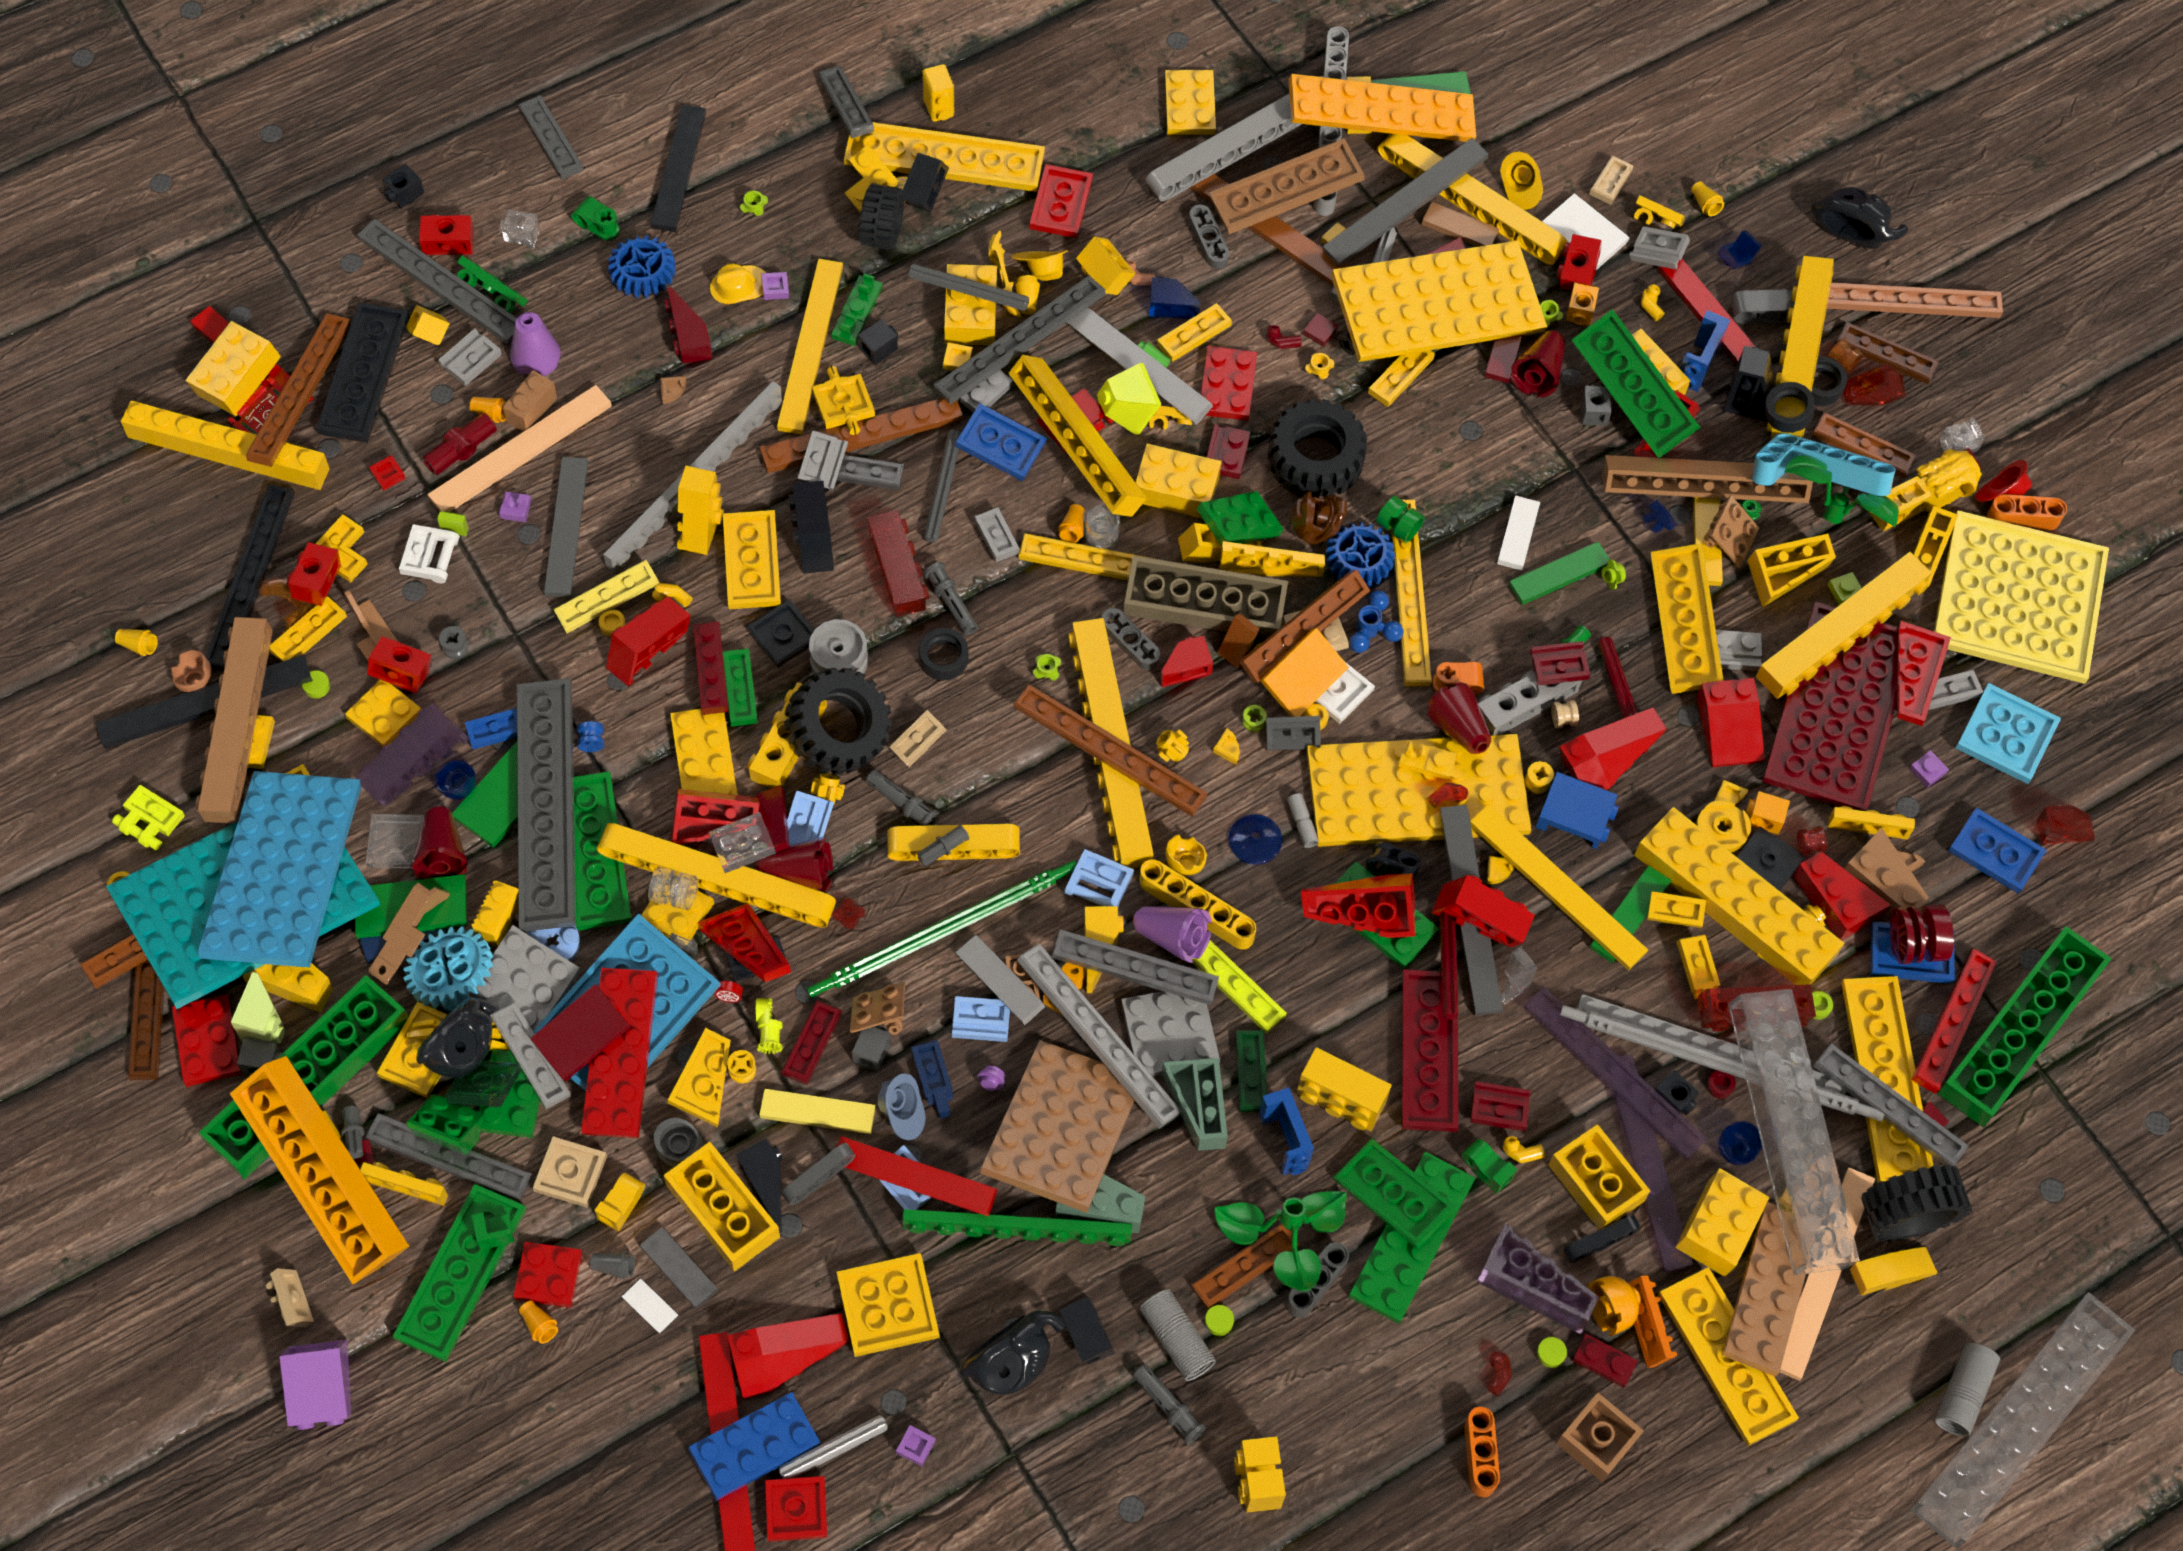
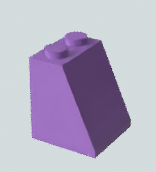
(316, 1384)

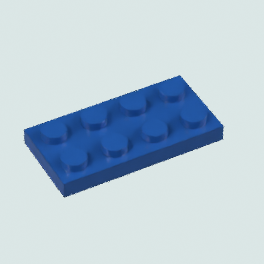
(753, 1446)

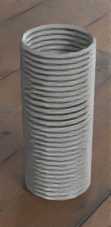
(1180, 1337)
(1971, 1381)

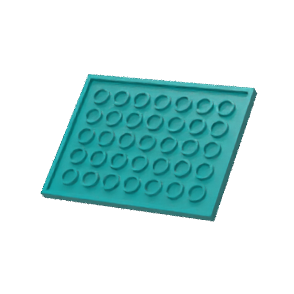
(172, 901)

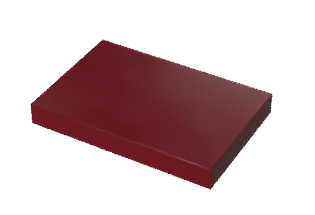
(580, 1032)

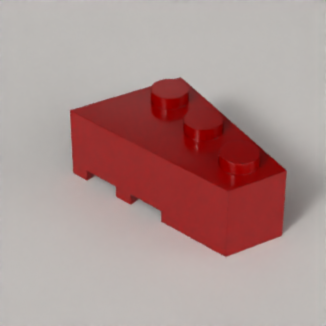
(1840, 896)

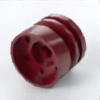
(1921, 934)

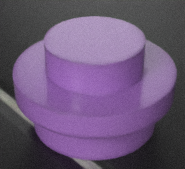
(991, 1078)

